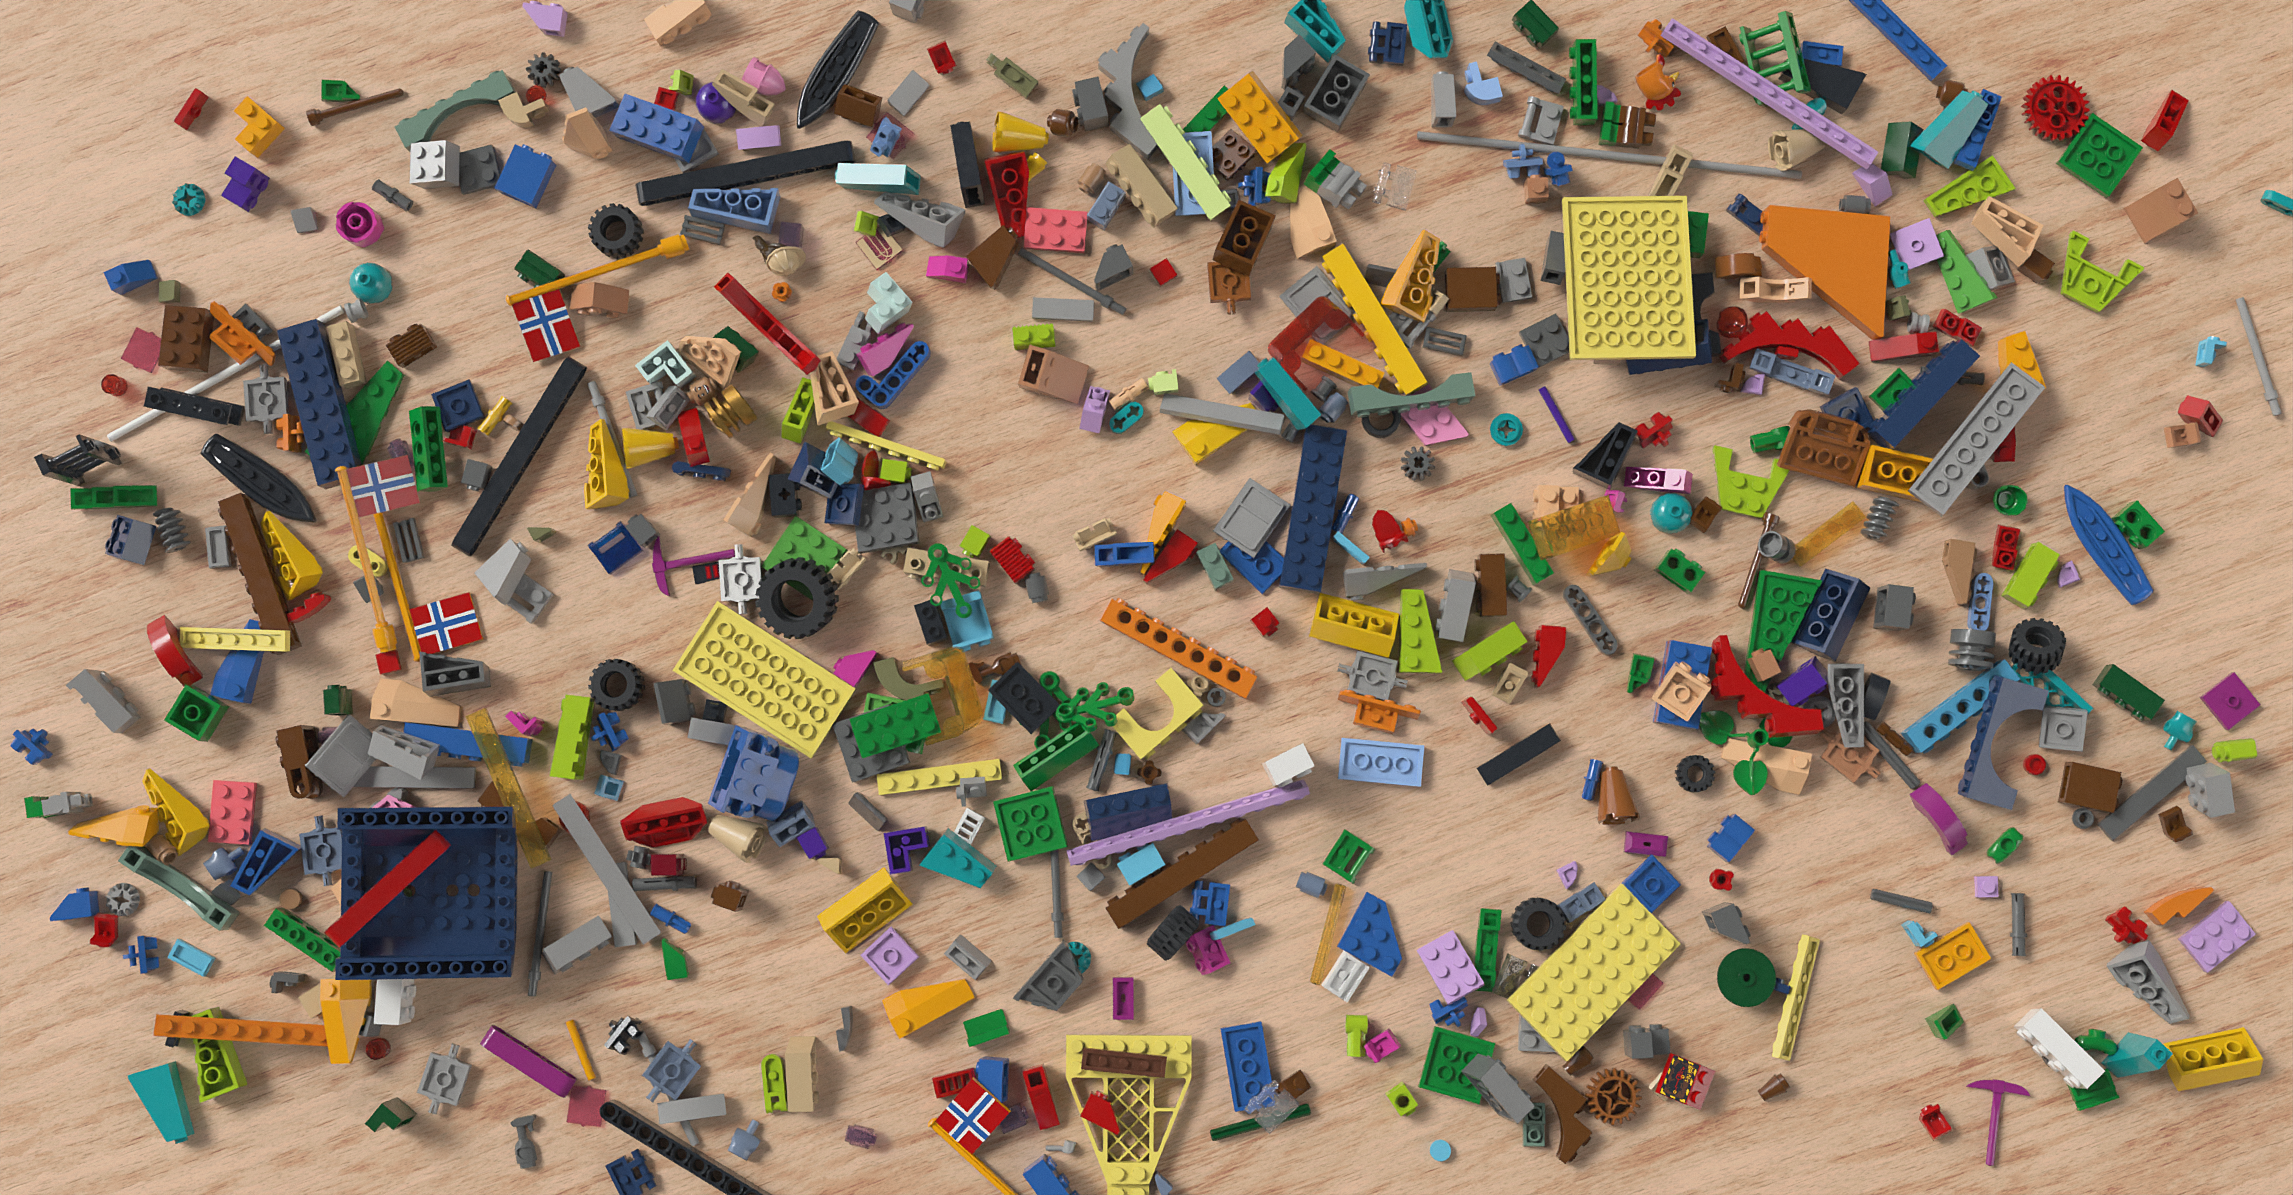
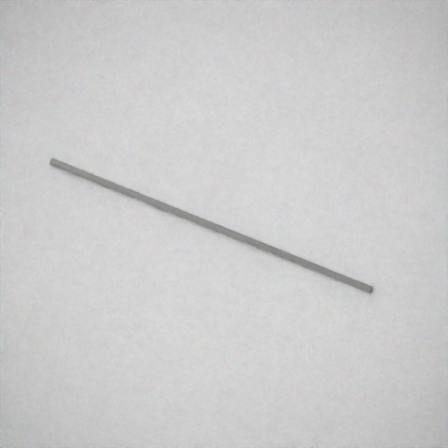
(1605, 154)

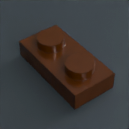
(1724, 41)

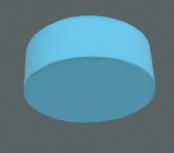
(1440, 1150)

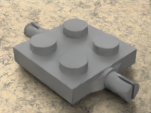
(265, 399)
(1372, 675)
(444, 1078)

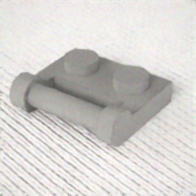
(1547, 122)
(1402, 322)
(641, 404)
(532, 593)

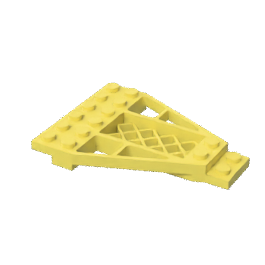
(1130, 1176)

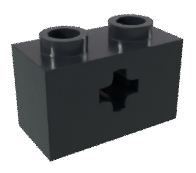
(779, 506)
(930, 622)

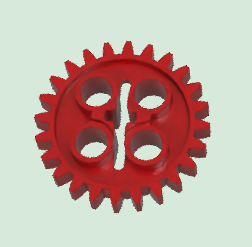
(2069, 96)

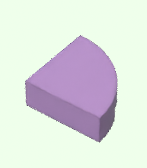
(1604, 95)
(1754, 385)
(2067, 574)
(1568, 874)
(1478, 1022)

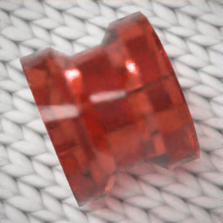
(109, 385)
(382, 1047)

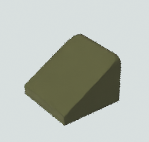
(169, 291)
(540, 534)

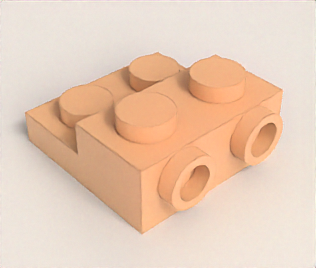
(1554, 498)
(1682, 690)

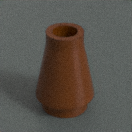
(1578, 1061)
(1774, 1087)

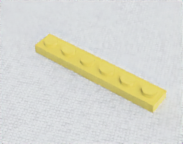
(877, 443)
(235, 639)
(937, 776)
(1795, 999)

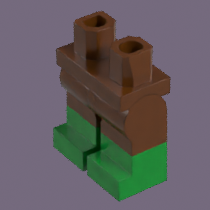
(1625, 125)

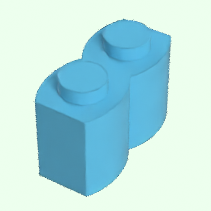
(840, 461)

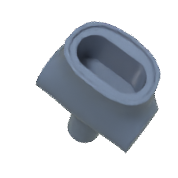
(222, 862)
(744, 1142)

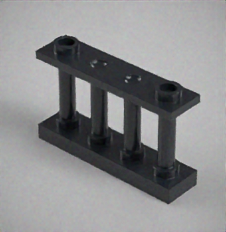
(194, 406)
(76, 461)

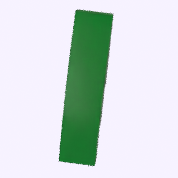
(113, 497)

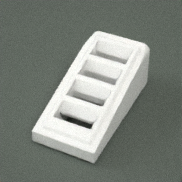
(968, 812)

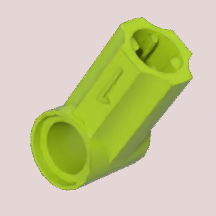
(1356, 1028)

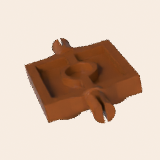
(1227, 285)

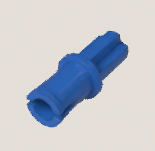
(1345, 513)
(1592, 779)
(670, 919)

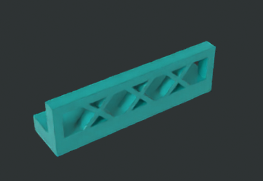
(2057, 685)

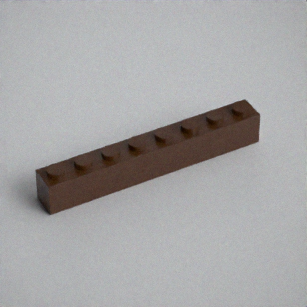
(256, 566)
(1182, 873)

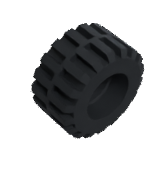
(604, 219)
(2038, 633)
(600, 679)
(1555, 929)
(1173, 932)

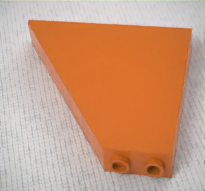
(1839, 253)

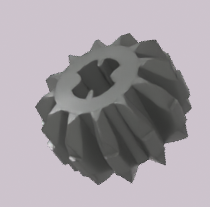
(548, 74)
(1410, 463)

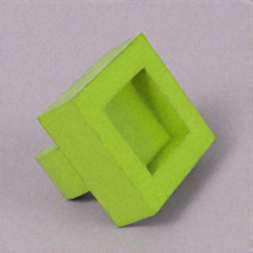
(682, 82)
(866, 223)

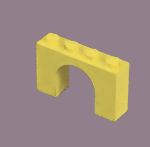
(1184, 704)

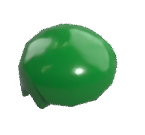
(2010, 500)

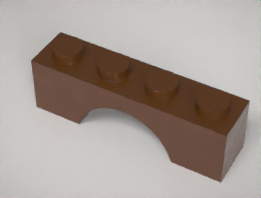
(548, 829)

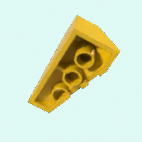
(606, 475)
(295, 563)
(182, 819)

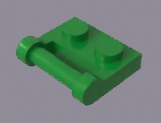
(1342, 853)

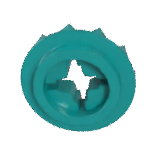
(195, 205)
(1513, 423)
(1085, 959)

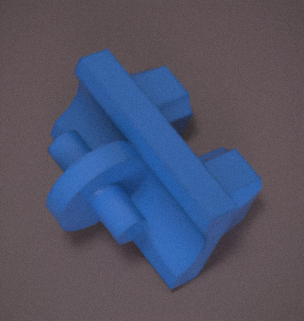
(1558, 169)
(1253, 186)
(606, 722)
(34, 742)
(144, 944)
(1441, 1013)

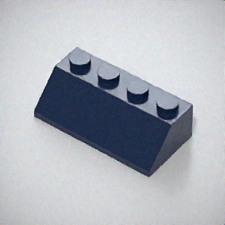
(1703, 354)
(1831, 614)
(1127, 811)

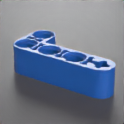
(896, 372)

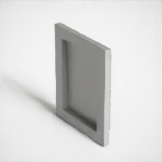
(1309, 288)
(1251, 517)
(343, 756)

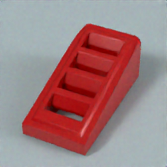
(937, 1086)

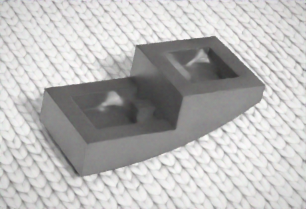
(844, 1034)

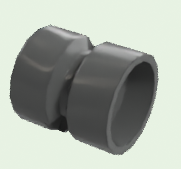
(1776, 547)

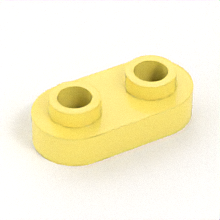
(374, 558)

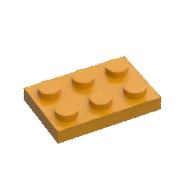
(1952, 956)

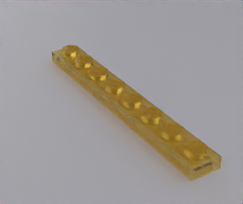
(508, 787)

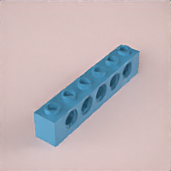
(1915, 733)

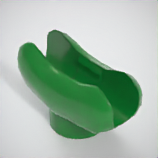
(2005, 845)
(2096, 1040)

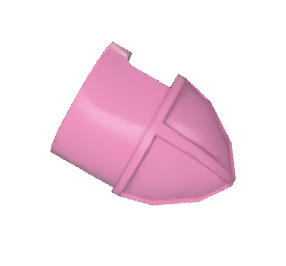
(764, 78)

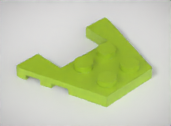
(2089, 283)
(1745, 492)

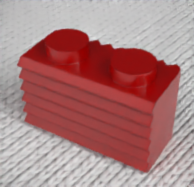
(1012, 559)

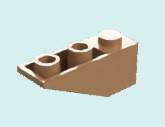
(1958, 563)

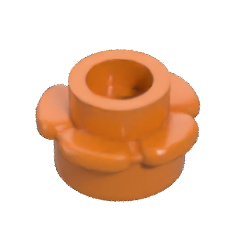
(786, 291)
(1409, 527)

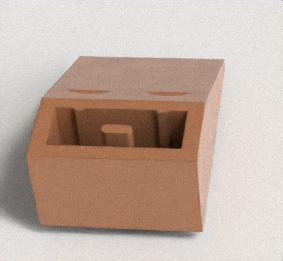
(1053, 375)

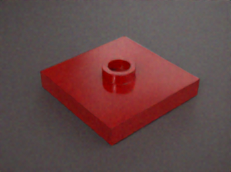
(1478, 715)

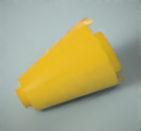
(1017, 134)
(646, 446)

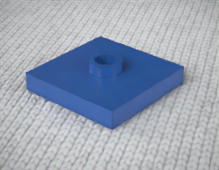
(1651, 883)

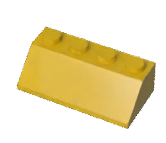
(1354, 625)
(864, 910)
(2213, 1059)

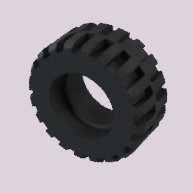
(775, 611)

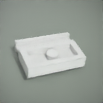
(1345, 976)

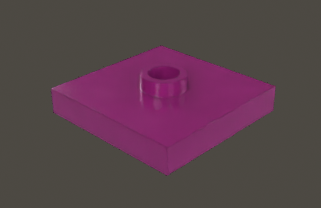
(2230, 701)

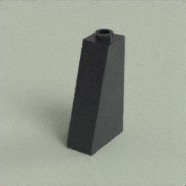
(1830, 83)
(967, 164)

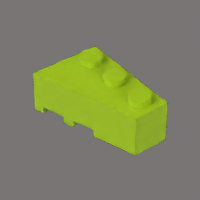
(1490, 651)

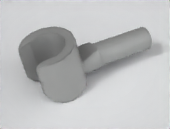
(1069, 1147)

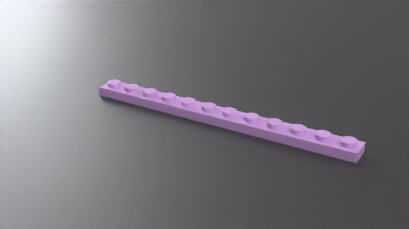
(1769, 93)
(1181, 824)

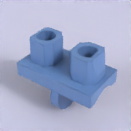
(885, 138)
(1532, 163)

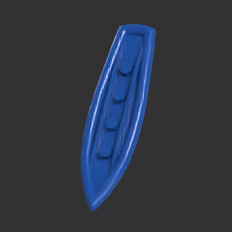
(2107, 546)

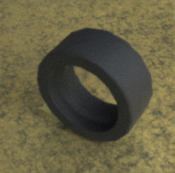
(1382, 433)

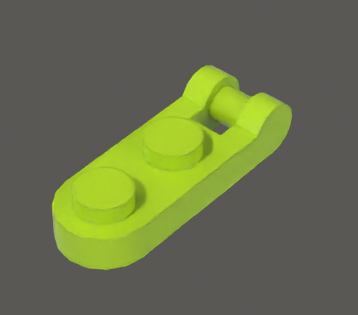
(774, 1083)

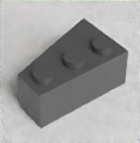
(452, 675)

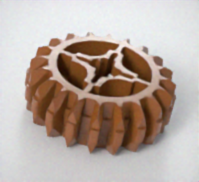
(1610, 1105)

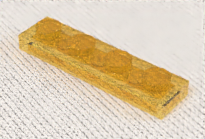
(1827, 533)

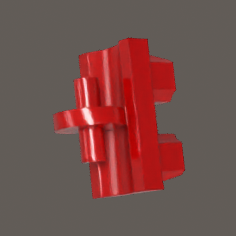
(1658, 433)
(2126, 929)

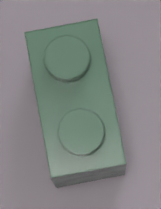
(1214, 566)

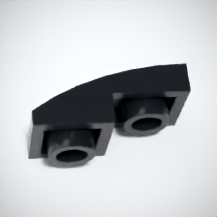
(1874, 695)

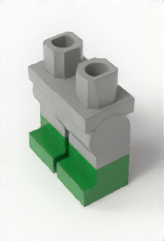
(1334, 181)
(57, 804)

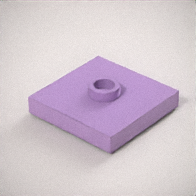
(1917, 244)
(890, 955)

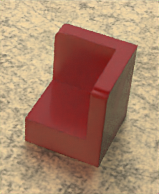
(462, 437)

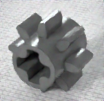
(639, 857)

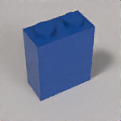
(525, 175)

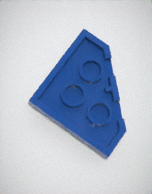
(1372, 936)

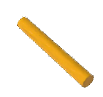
(580, 1050)

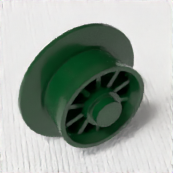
(1746, 977)

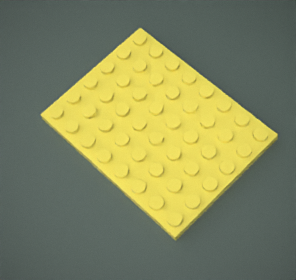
(1628, 278)

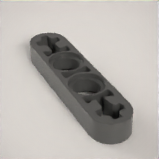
(1593, 617)

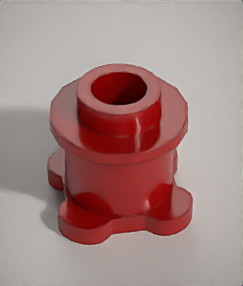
(1726, 882)

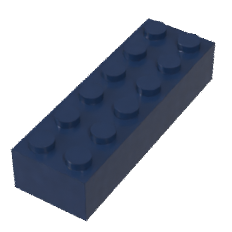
(1923, 394)

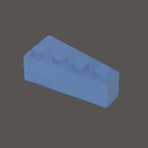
(736, 207)

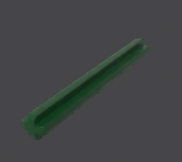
(1252, 1124)

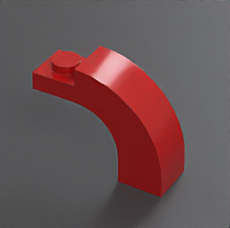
(168, 650)

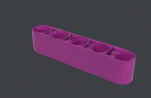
(528, 1061)

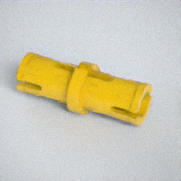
(495, 415)

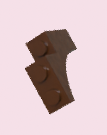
(1567, 1103)

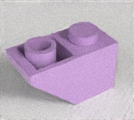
(549, 19)
(1094, 409)

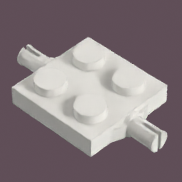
(740, 578)

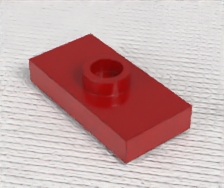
(191, 109)

